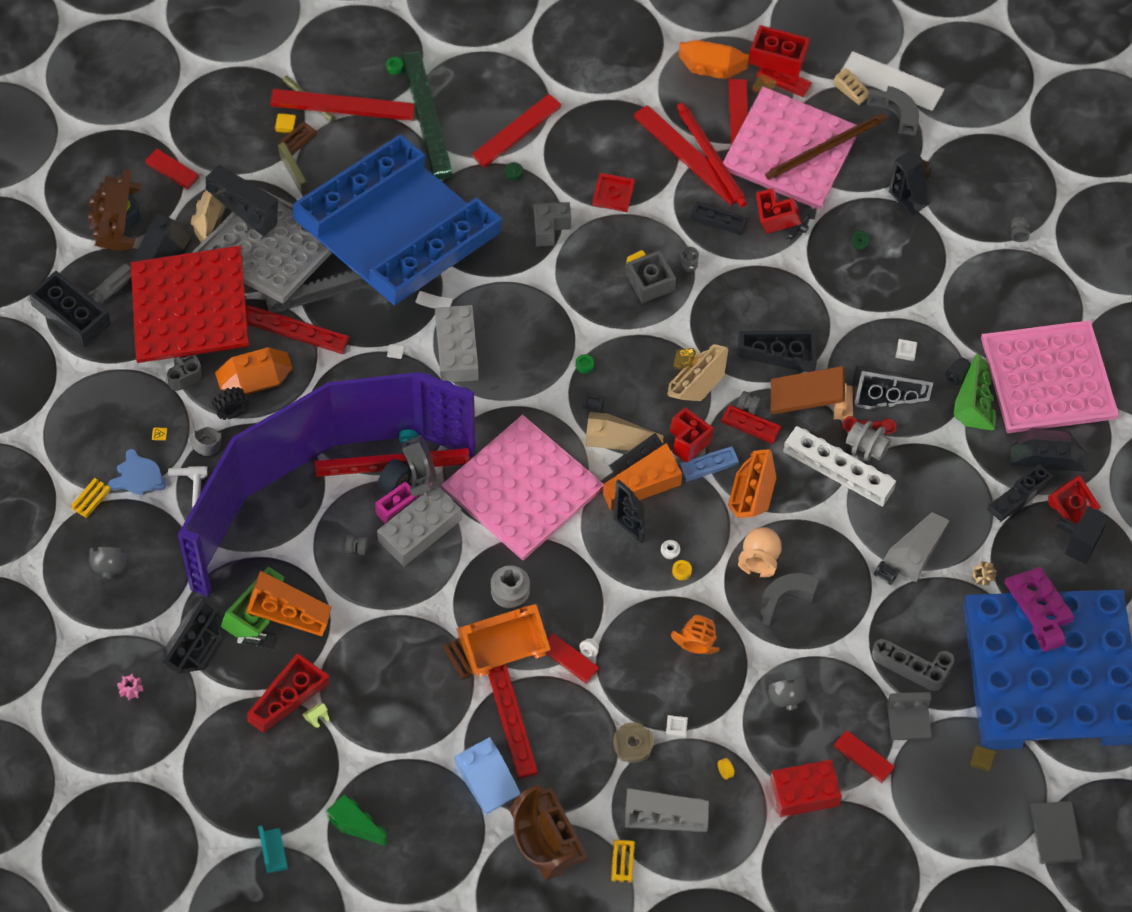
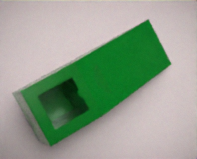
(351, 820)

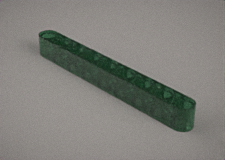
(427, 115)

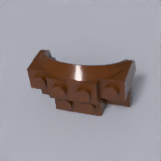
(110, 206)
(547, 839)

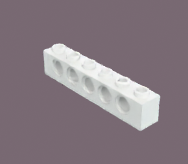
(844, 474)

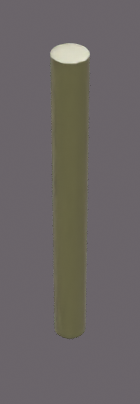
(296, 87)

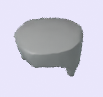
(206, 441)

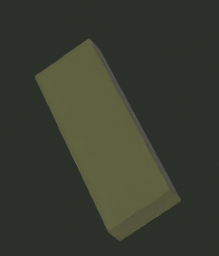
(292, 168)

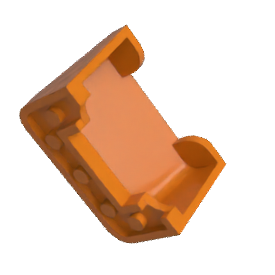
(503, 639)

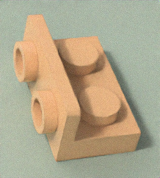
(844, 409)

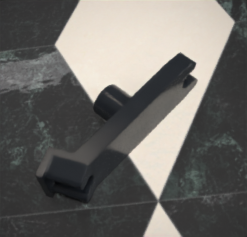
(810, 213)

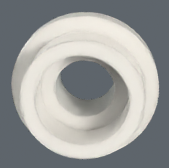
(670, 554)
(589, 647)

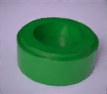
(395, 65)
(584, 363)

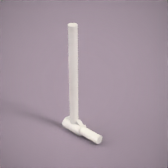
(196, 474)

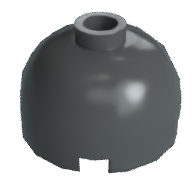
(108, 561)
(788, 693)

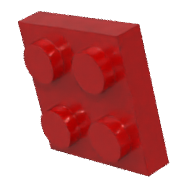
(613, 192)

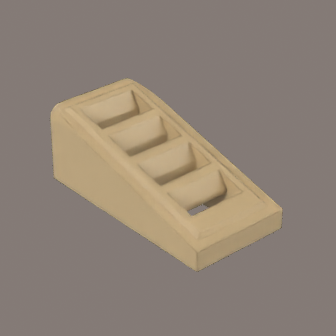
(843, 79)

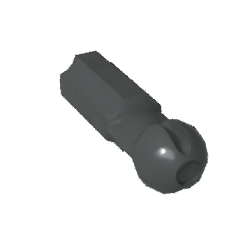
(111, 284)

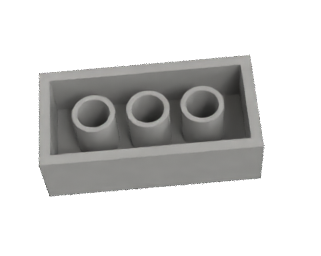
(456, 343)
(419, 525)

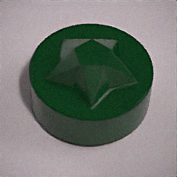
(513, 171)
(860, 240)

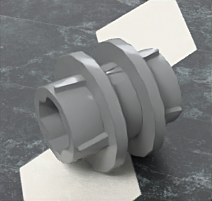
(869, 441)
(510, 586)

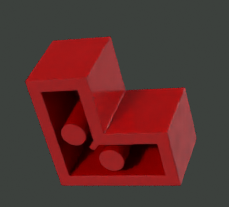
(777, 214)
(691, 434)

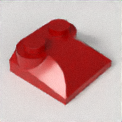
(1073, 499)

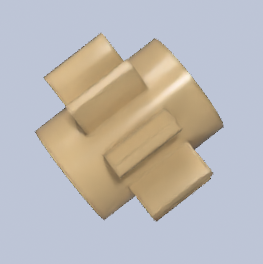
(984, 573)

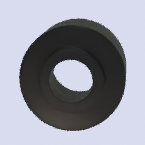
(958, 371)

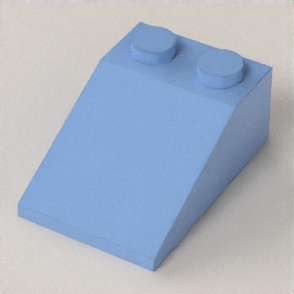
(486, 775)

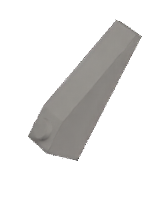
(915, 548)

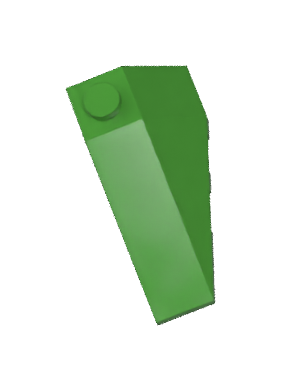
(974, 398)
(244, 624)

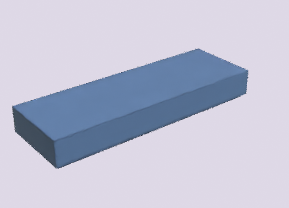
(709, 464)

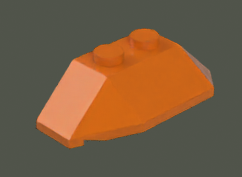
(712, 59)
(255, 370)
(753, 485)

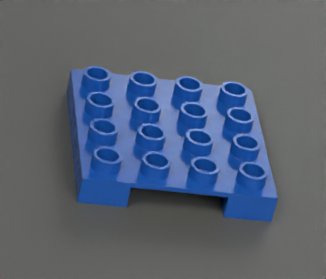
(395, 220)
(1053, 693)

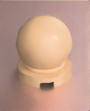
(760, 552)

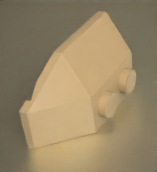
(208, 216)
(700, 379)

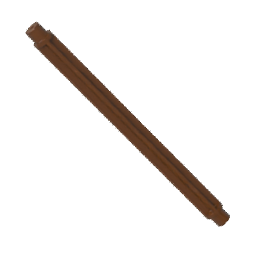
(827, 145)

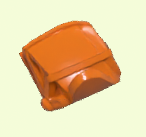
(697, 636)

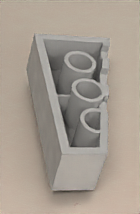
(665, 811)

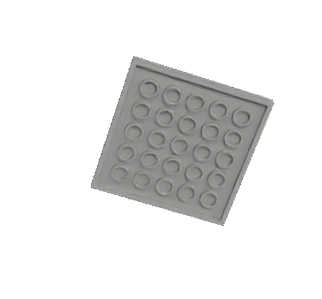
(272, 262)

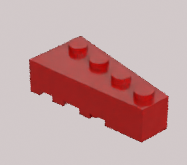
(289, 690)

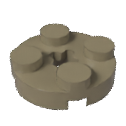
(633, 753)

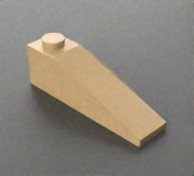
(614, 433)

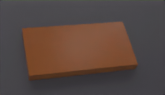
(808, 390)

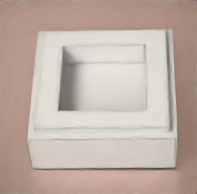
(906, 349)
(676, 727)

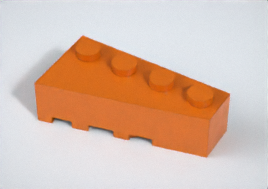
(647, 477)
(287, 605)

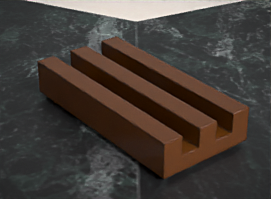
(300, 139)
(453, 645)

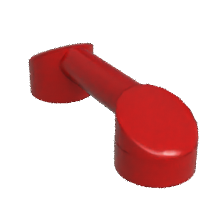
(887, 423)

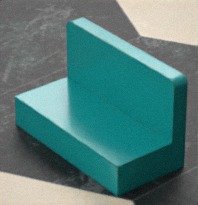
(273, 850)

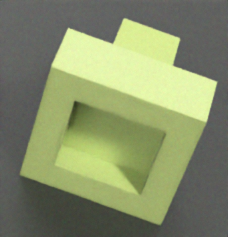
(313, 713)

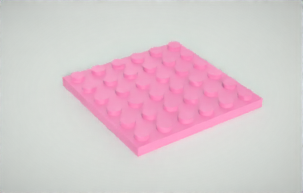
(781, 130)
(1049, 376)
(522, 487)

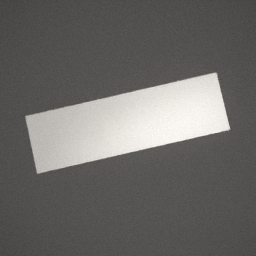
(882, 76)

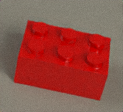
(779, 50)
(805, 788)

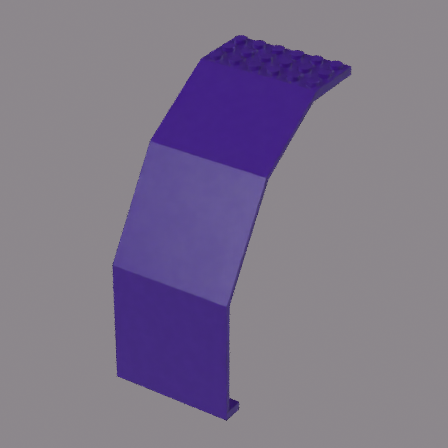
(310, 426)

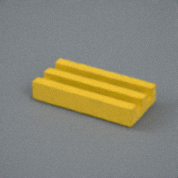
(78, 507)
(622, 877)

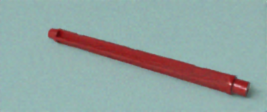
(712, 155)

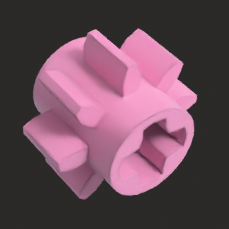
(128, 682)

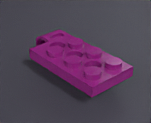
(1046, 631)

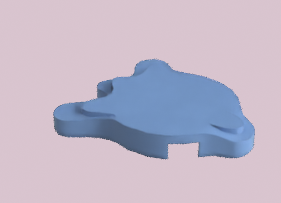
(137, 475)

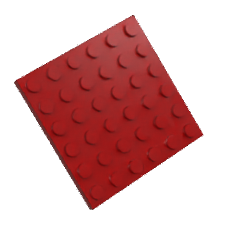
(189, 304)

